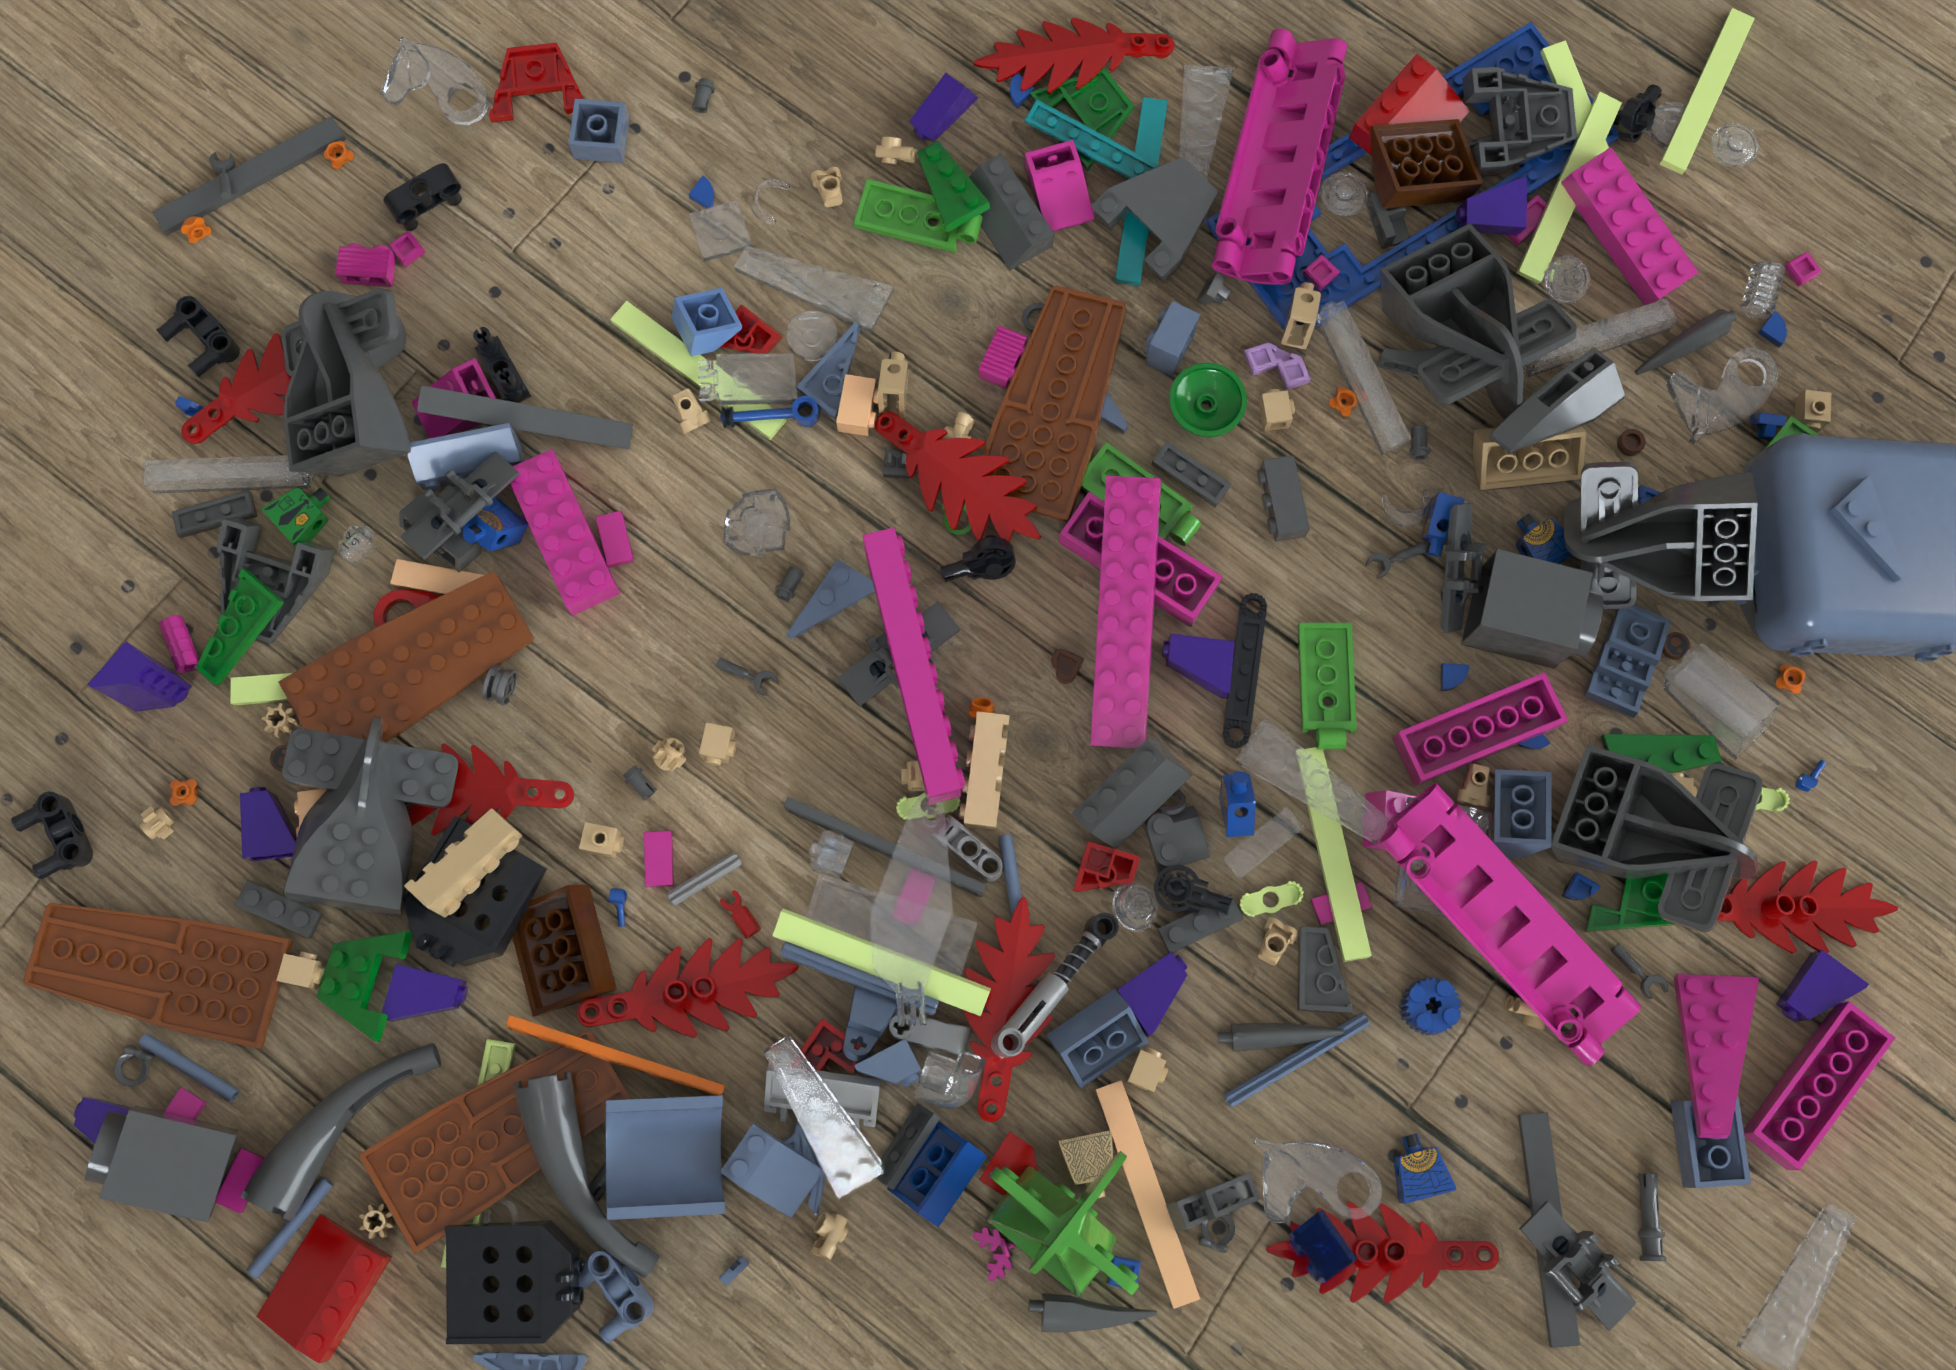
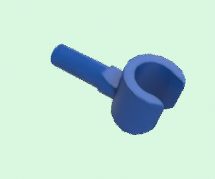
(1807, 782)
(619, 896)

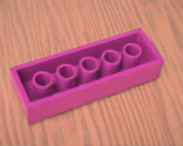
(1628, 227)
(563, 533)
(1181, 581)
(1479, 729)
(1818, 1086)

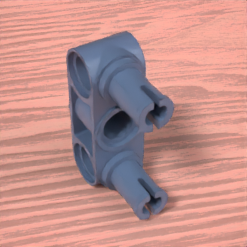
(621, 1289)

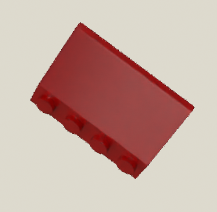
(1413, 96)
(323, 1289)

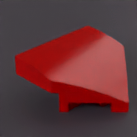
(1013, 1154)

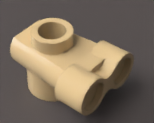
(891, 151)
(828, 185)
(693, 416)
(962, 427)
(1474, 792)
(1277, 937)
(1519, 1006)
(831, 1231)

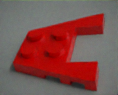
(533, 71)

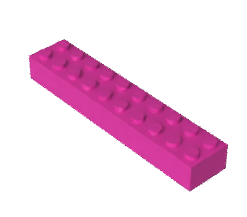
(1125, 611)
(910, 660)

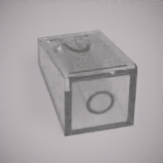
(1720, 699)

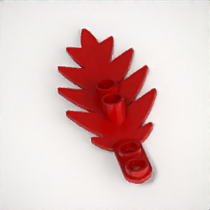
(1067, 51)
(250, 390)
(961, 479)
(490, 790)
(1802, 910)
(1012, 973)
(693, 992)
(1402, 1254)

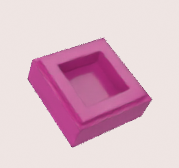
(406, 248)
(1802, 269)
(1321, 272)

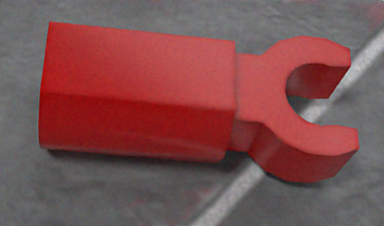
(742, 916)

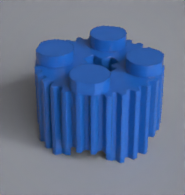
(1445, 1004)

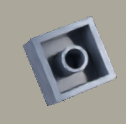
(599, 130)
(1171, 338)

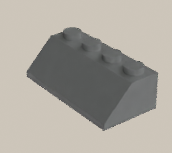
(1013, 219)
(1132, 793)

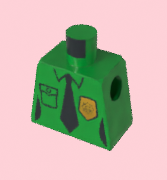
(298, 514)

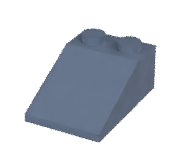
(771, 1170)

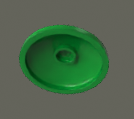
(1212, 386)

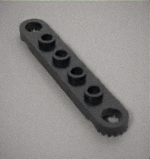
(1244, 670)

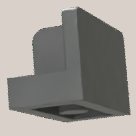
(1387, 222)

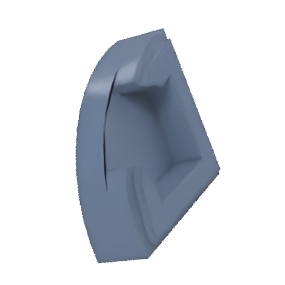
(732, 1272)

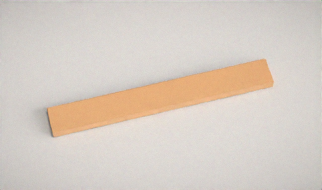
(1147, 1195)

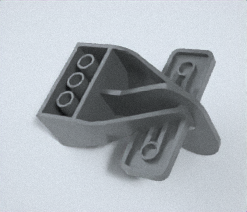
(1464, 300)
(337, 401)
(1680, 543)
(1644, 823)
(358, 834)

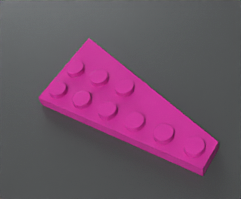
(1715, 1034)

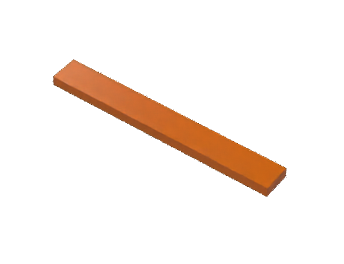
(614, 1056)

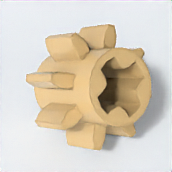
(277, 714)
(669, 754)
(912, 776)
(157, 822)
(371, 1226)

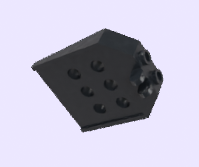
(462, 938)
(470, 1294)

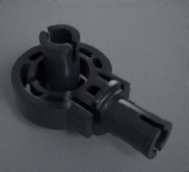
(1637, 114)
(983, 561)
(1184, 891)

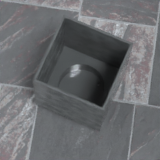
(1533, 610)
(161, 1161)

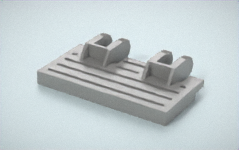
(854, 1093)

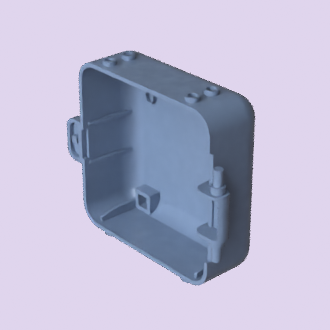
(1814, 578)

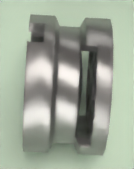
(499, 684)

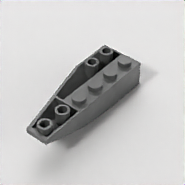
(1564, 403)

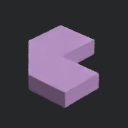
(1268, 357)

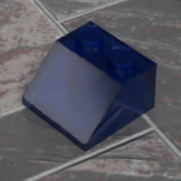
(1321, 1247)

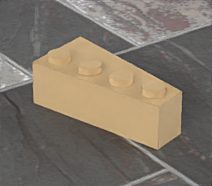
(986, 771)
(465, 864)

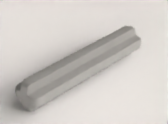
(704, 878)

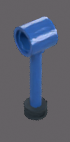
(729, 417)

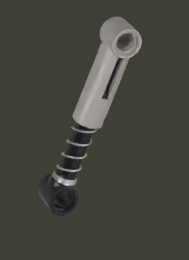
(1052, 988)

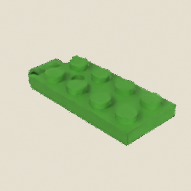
(906, 216)
(1173, 508)
(1327, 671)

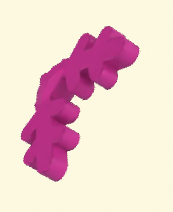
(995, 1241)

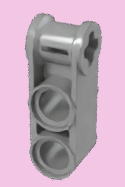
(959, 837)
(934, 1035)

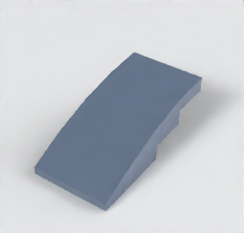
(1628, 659)

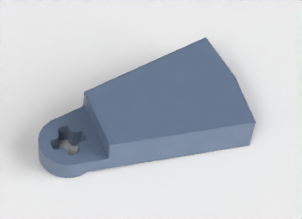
(866, 1022)

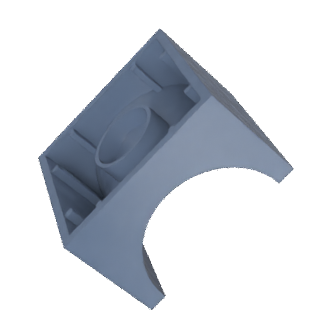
(663, 1157)

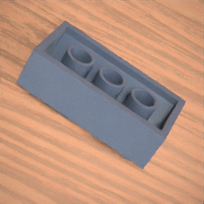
(461, 453)

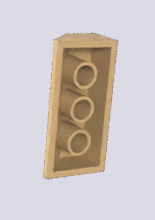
(1543, 462)

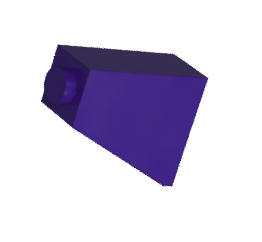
(942, 108)
(1496, 210)
(1201, 661)
(265, 826)
(1818, 987)
(1154, 991)
(421, 993)
(91, 1115)

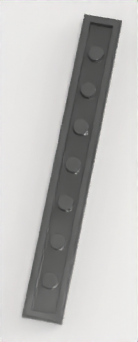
(250, 175)
(524, 417)
(871, 841)
(1543, 1187)

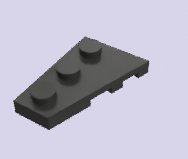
(1319, 974)

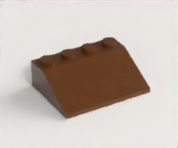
(1423, 163)
(562, 950)

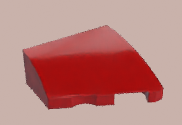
(755, 335)
(1105, 868)

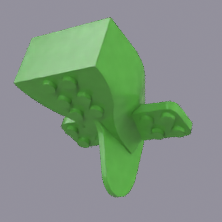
(1057, 1229)

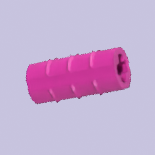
(179, 643)

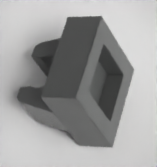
(1214, 290)
(895, 464)

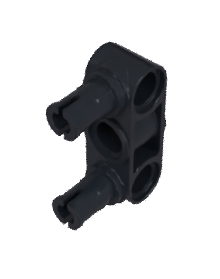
(439, 186)
(206, 328)
(497, 359)
(63, 831)

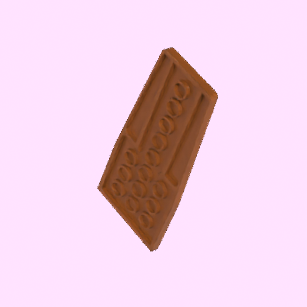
(1058, 399)
(409, 662)
(161, 970)
(476, 1146)

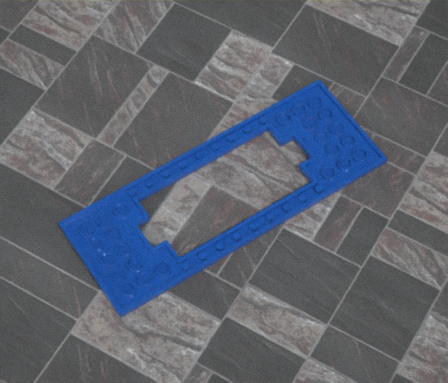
(1516, 55)

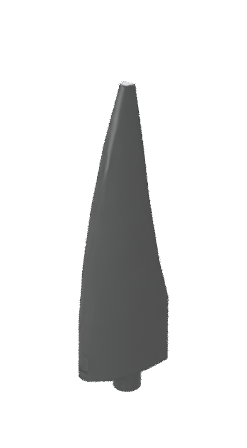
(1693, 339)
(1274, 1035)
(1074, 1314)

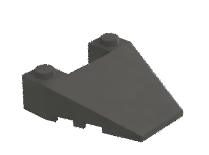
(1524, 116)
(1169, 203)
(289, 580)

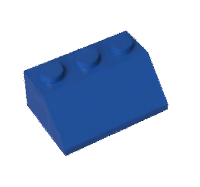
(938, 1174)

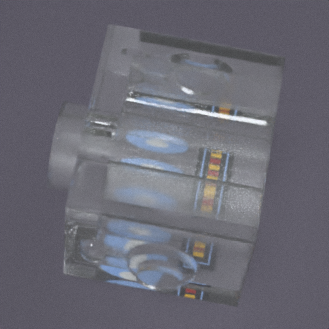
(830, 854)

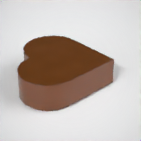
(1066, 665)

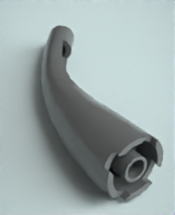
(555, 1138)
(297, 1159)

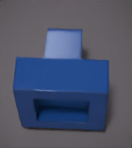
(1767, 424)

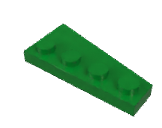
(951, 188)
(245, 617)
(1667, 752)

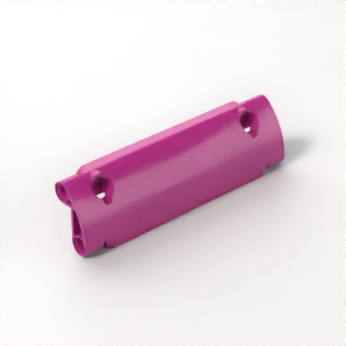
(1279, 159)
(1510, 923)

